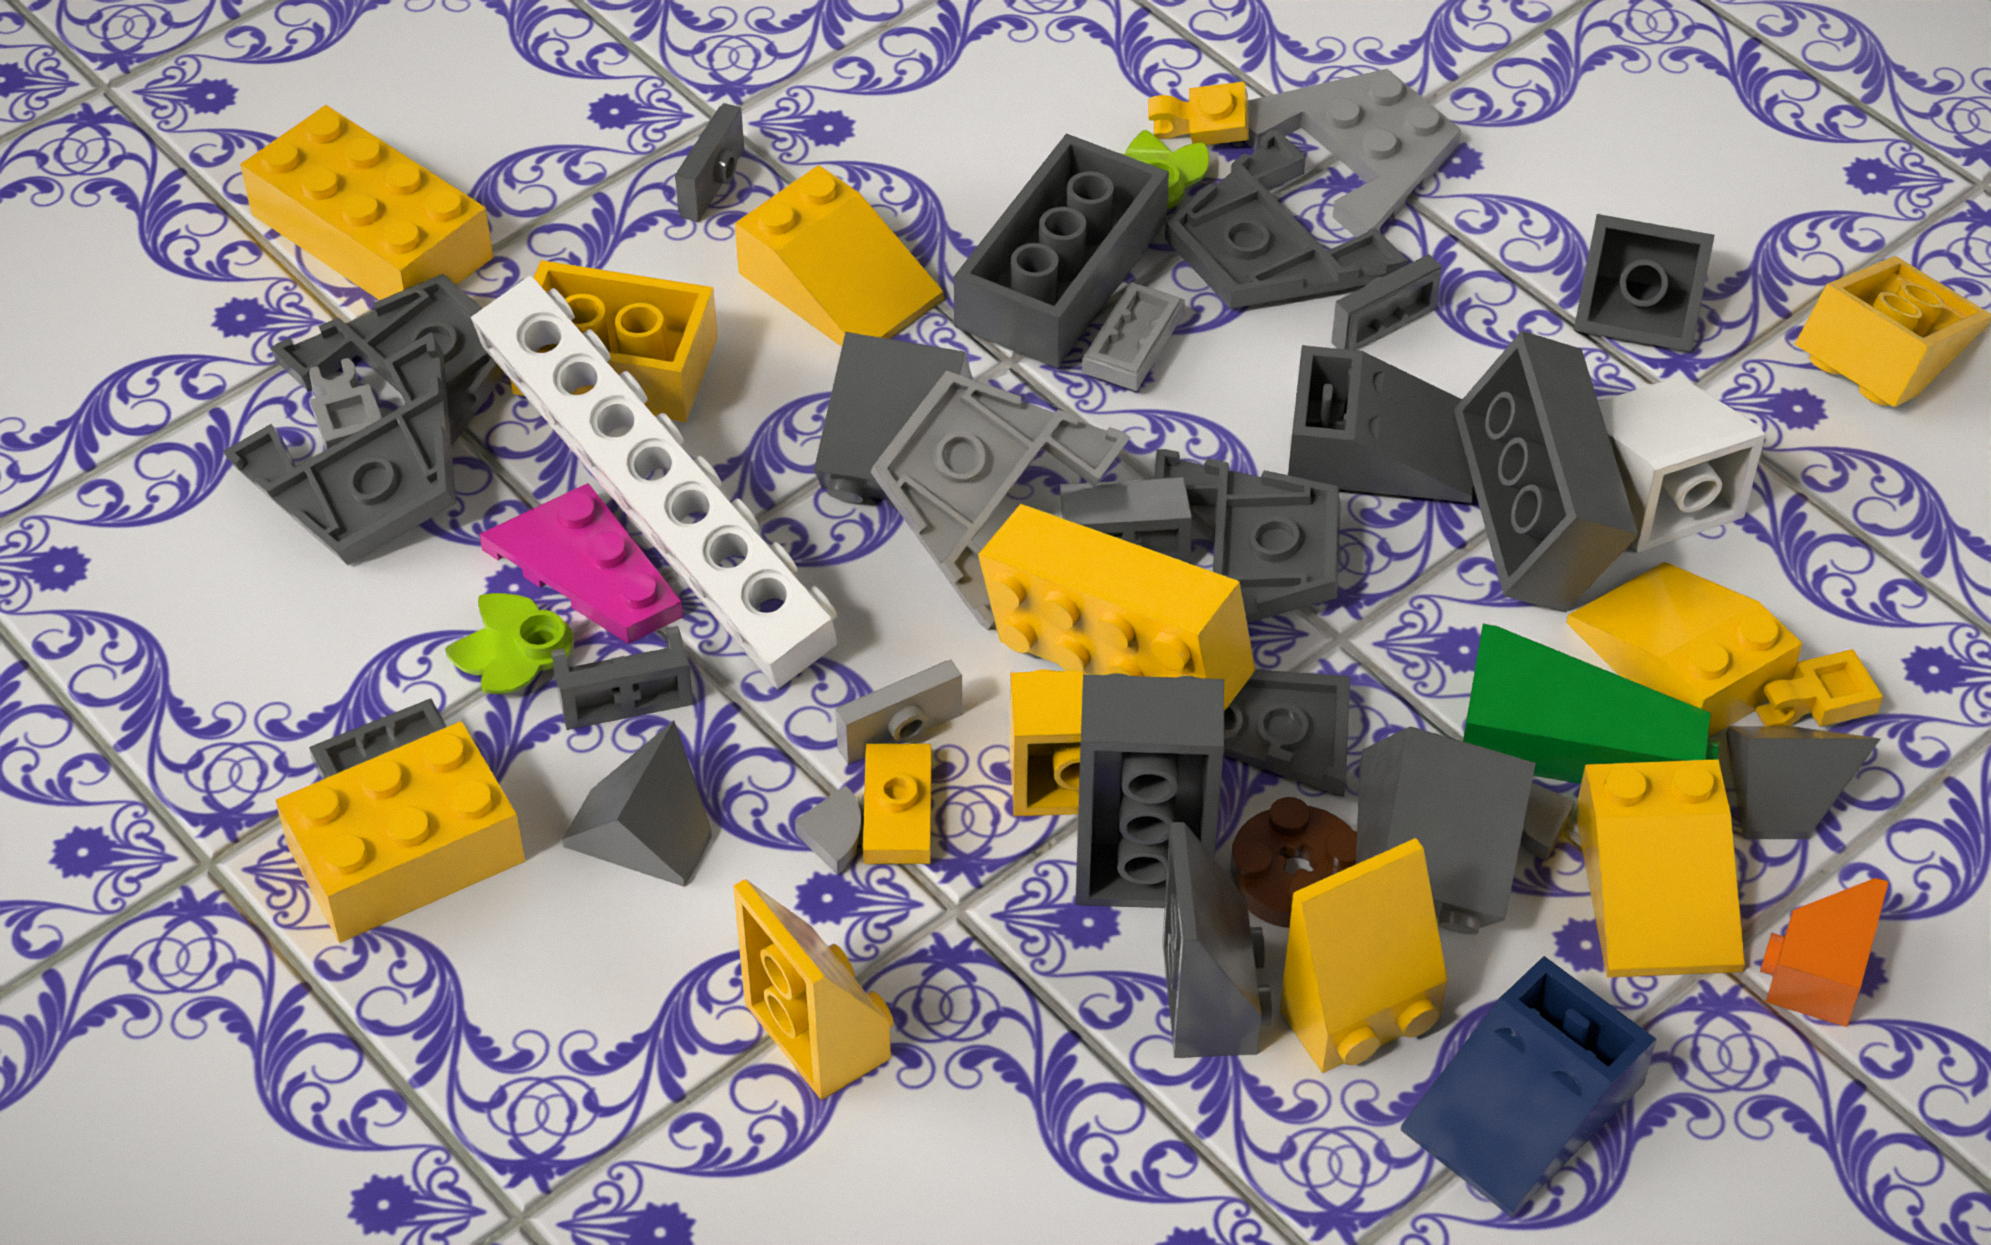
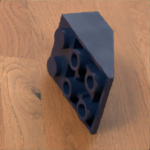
(1531, 1086)

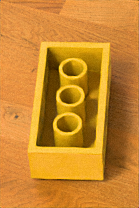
(365, 207)
(1112, 604)

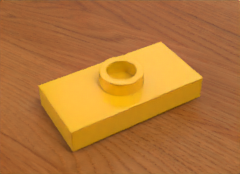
(897, 804)

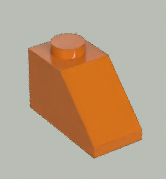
(1825, 953)

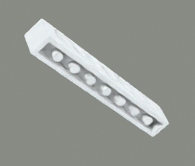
(776, 641)

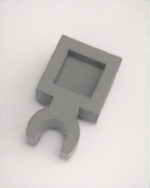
(342, 404)

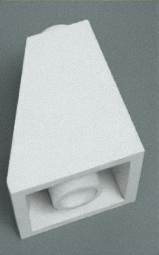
(1681, 459)

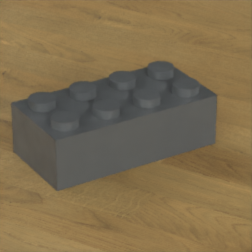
(1060, 250)
(1544, 472)
(1144, 763)

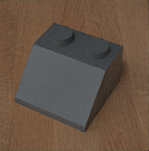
(1644, 282)

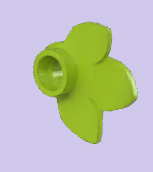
(1184, 165)
(512, 644)

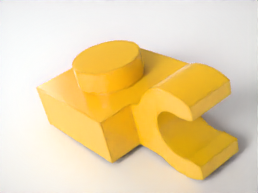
(1211, 115)
(1827, 686)

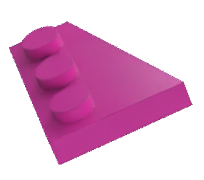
(590, 560)

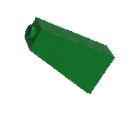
(1573, 713)

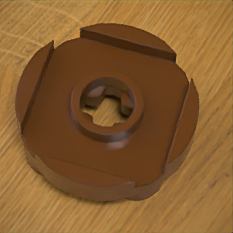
(1283, 833)

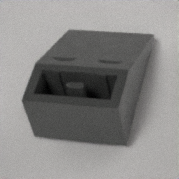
(1375, 428)

